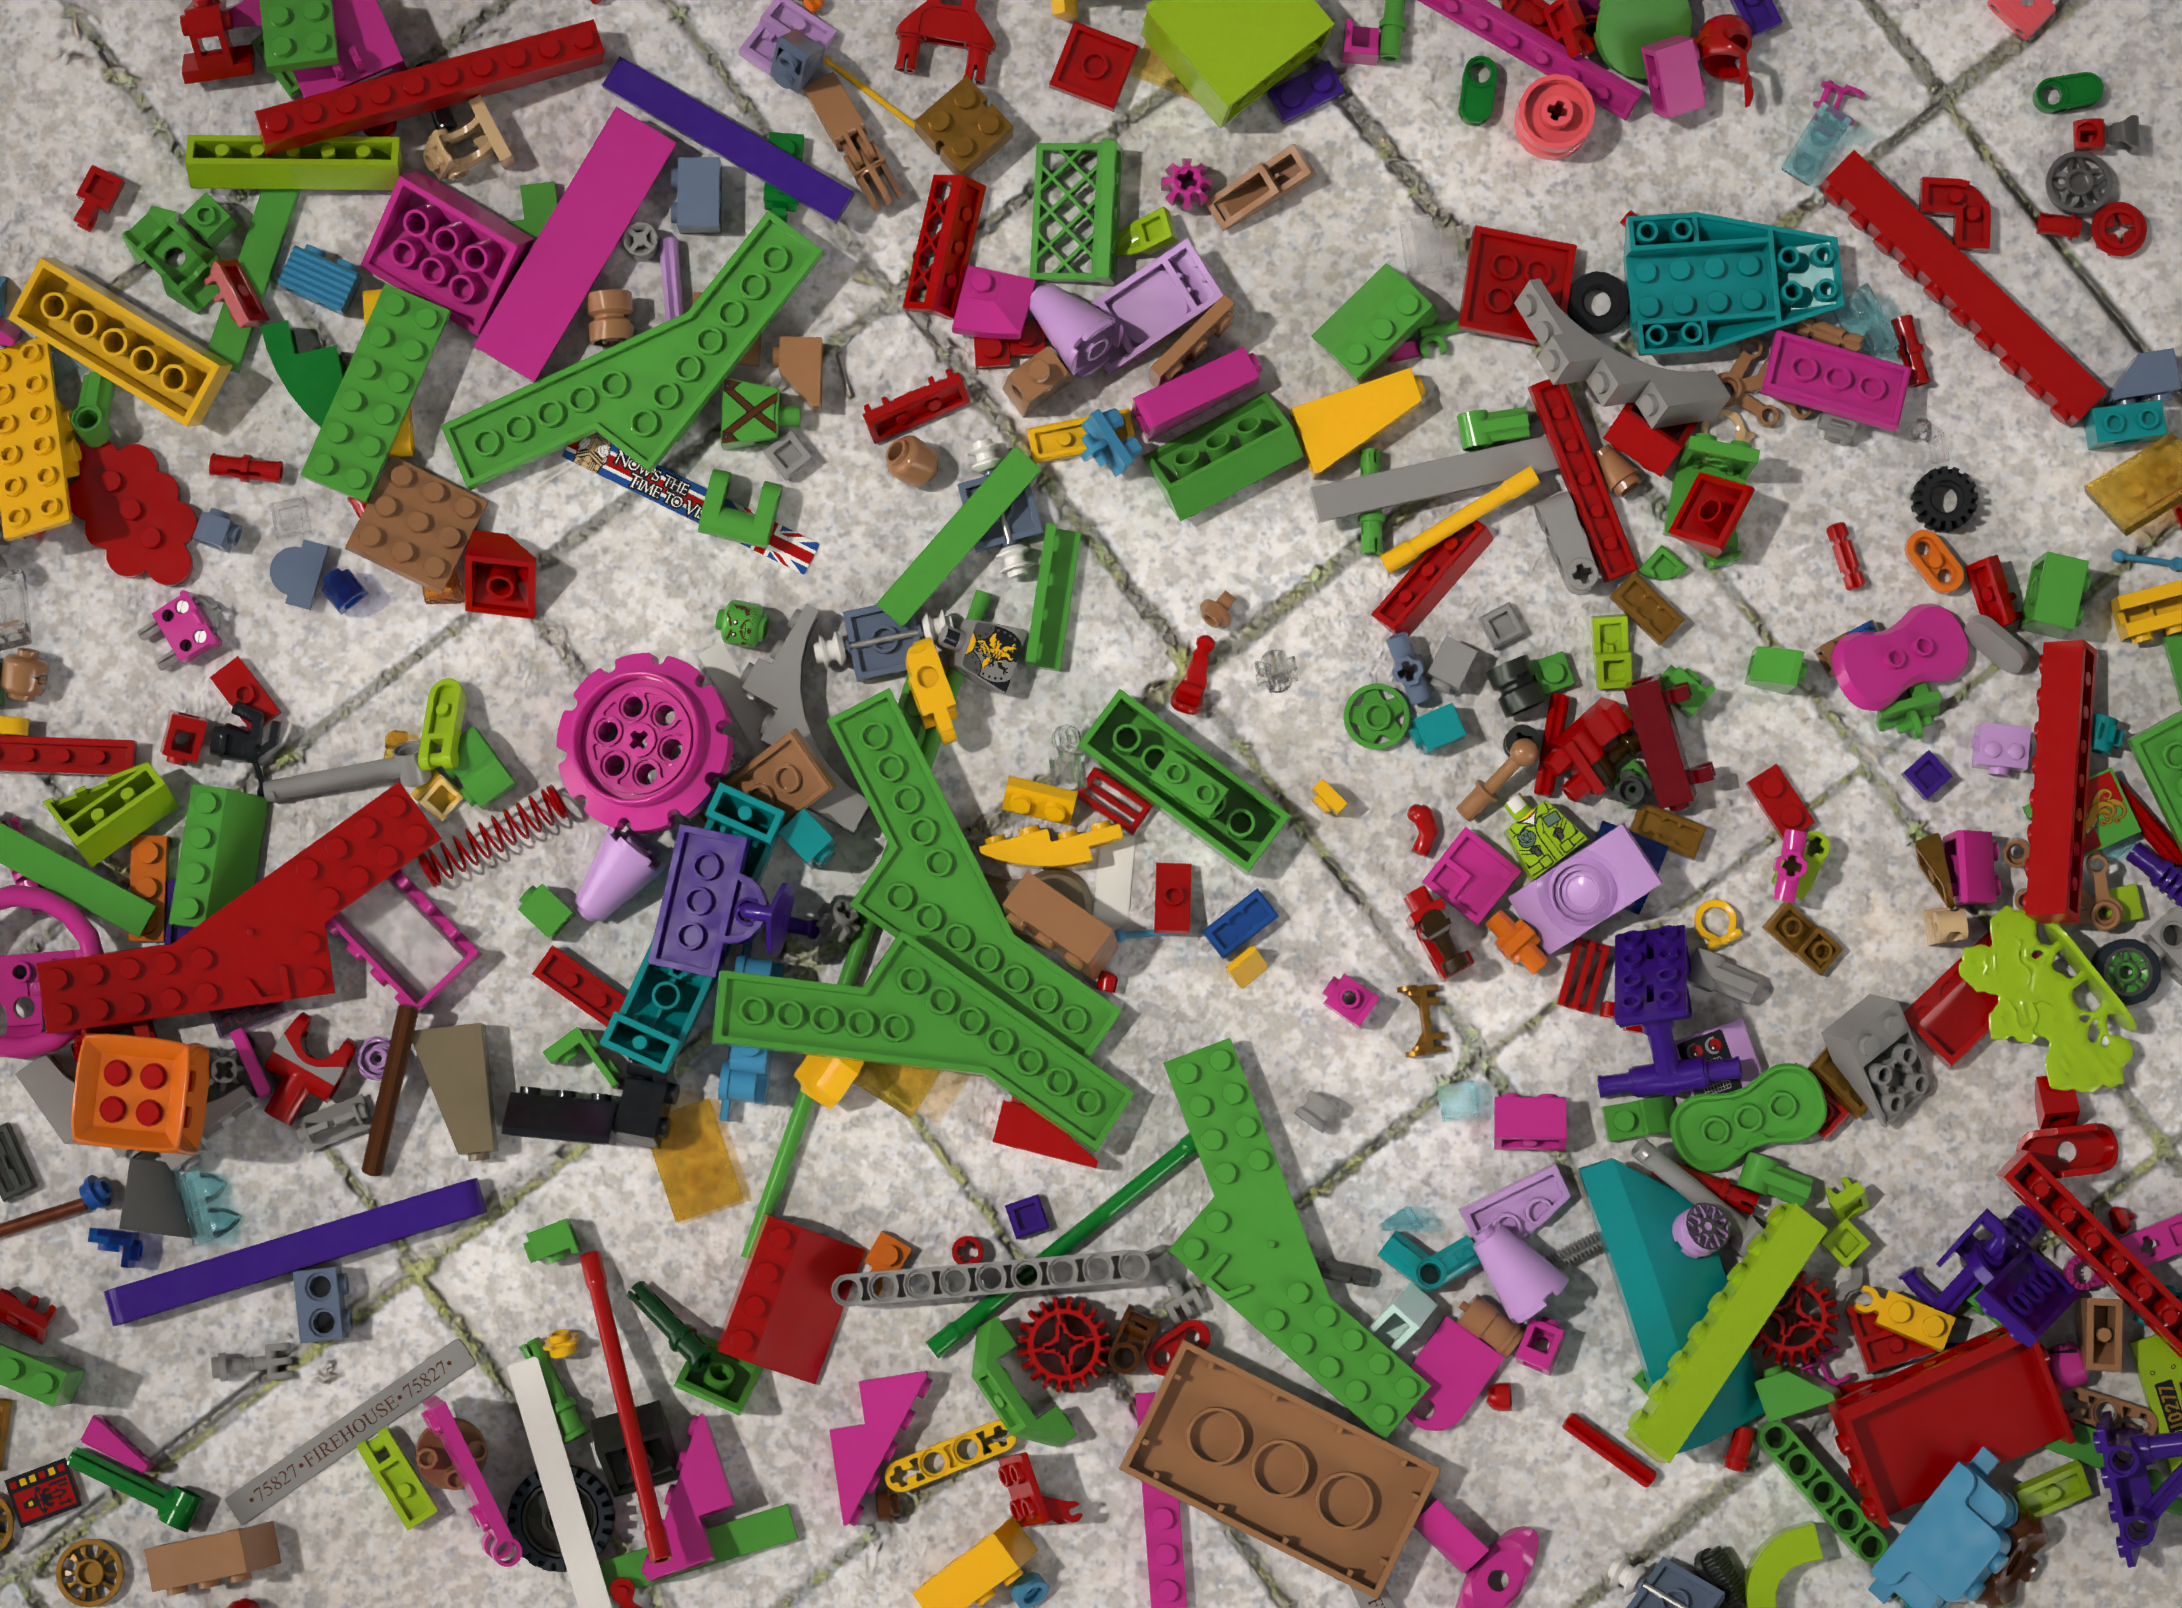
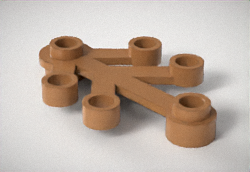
(1742, 386)
(2088, 901)

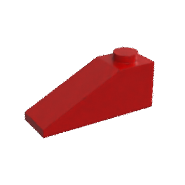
(1028, 1131)

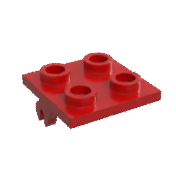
(1027, 1503)

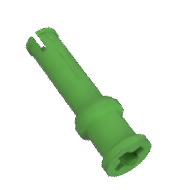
(564, 1407)

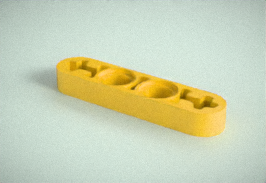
(952, 1460)

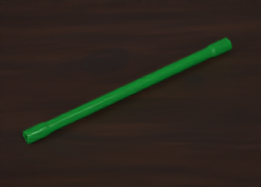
(956, 1330)

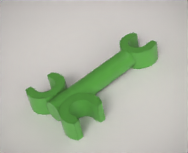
(1431, 333)

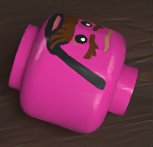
(2067, 1365)

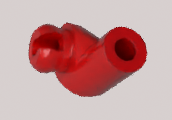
(1427, 827)

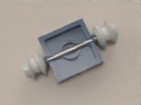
(1014, 525)
(877, 641)
(1665, 1587)

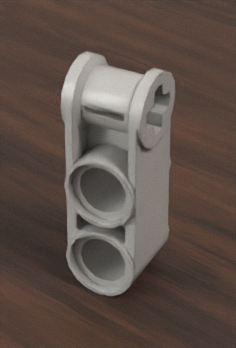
(1567, 541)

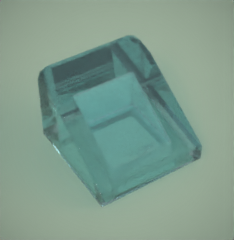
(1458, 1100)
(1402, 1220)

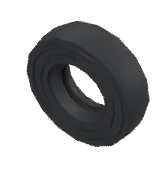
(1612, 287)

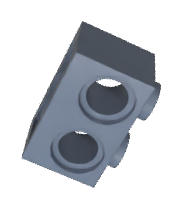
(311, 1306)

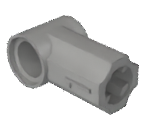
(1712, 974)

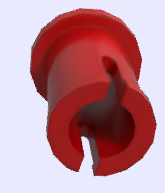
(2059, 225)
(1739, 1449)

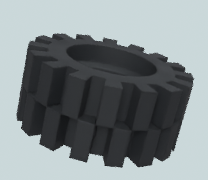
(1944, 478)

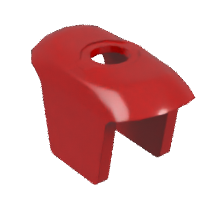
(2094, 1146)

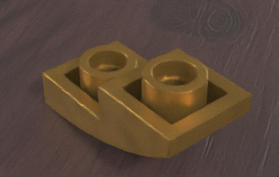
(1802, 938)

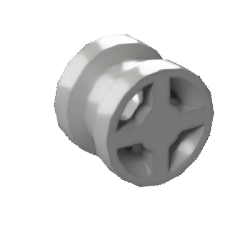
(636, 236)
(1316, 1111)

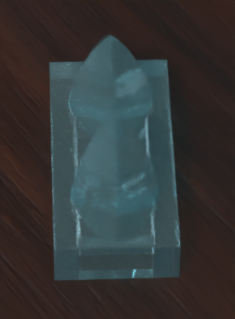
(204, 1222)

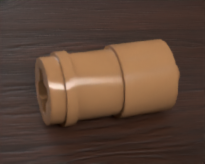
(1486, 1322)

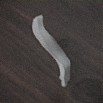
(1844, 1292)

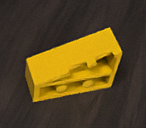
(979, 1569)

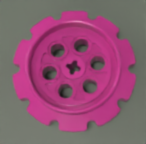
(681, 783)

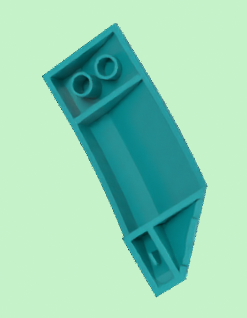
(1662, 1286)

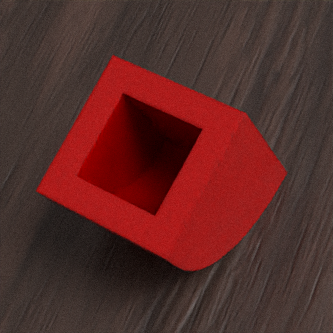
(2055, 1106)

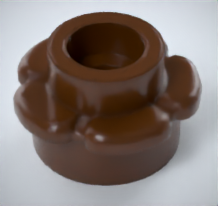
(887, 1506)

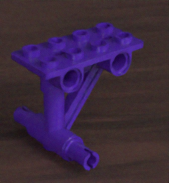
(1653, 994)
(2130, 1481)

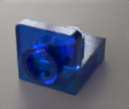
(112, 1239)

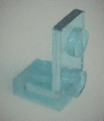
(1816, 144)

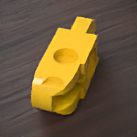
(931, 689)

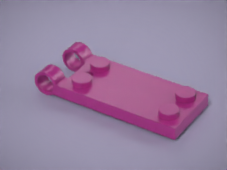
(484, 1508)

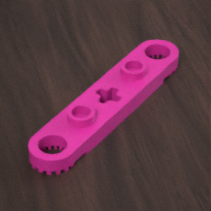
(2168, 1241)

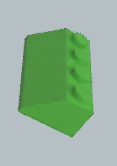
(1223, 456)
(217, 852)

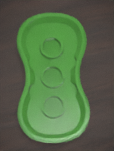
(1775, 1107)

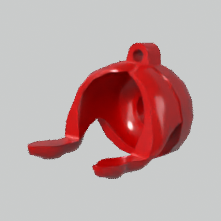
(1723, 42)

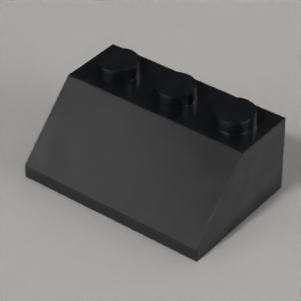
(561, 1116)

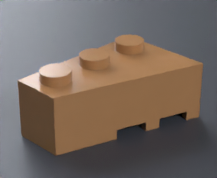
(1061, 925)
(212, 1557)

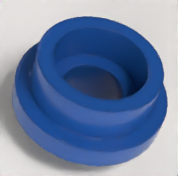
(95, 1192)

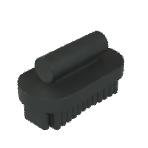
(1717, 1569)

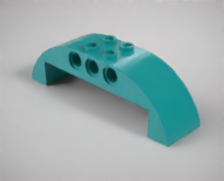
(668, 1001)

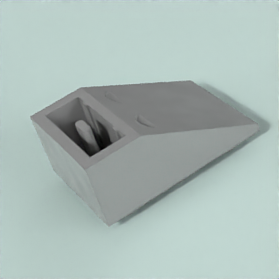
(1879, 1057)

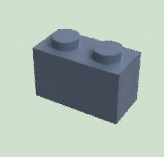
(698, 195)

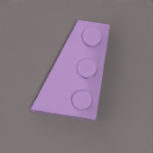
(1519, 1205)

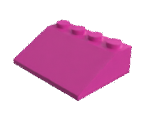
(445, 249)

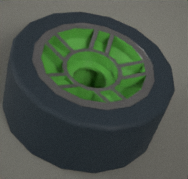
(2134, 956)

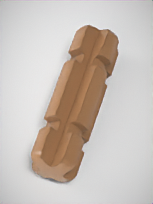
(1830, 334)

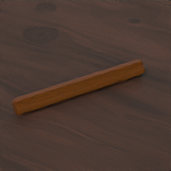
(390, 1090)

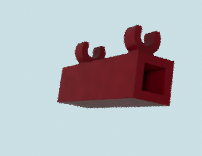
(1661, 741)

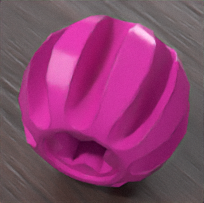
(1180, 175)

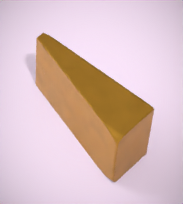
(1934, 866)

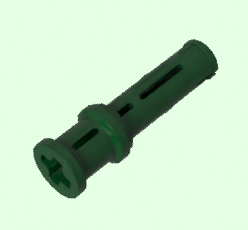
(681, 1336)

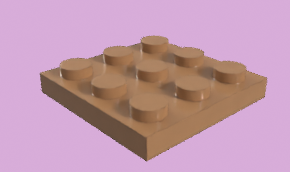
(416, 525)

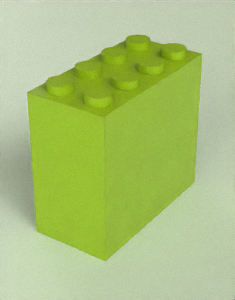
(1234, 48)

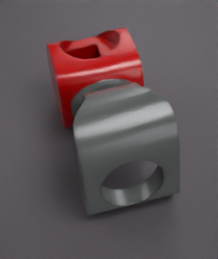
(2094, 134)

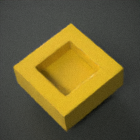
(1327, 798)

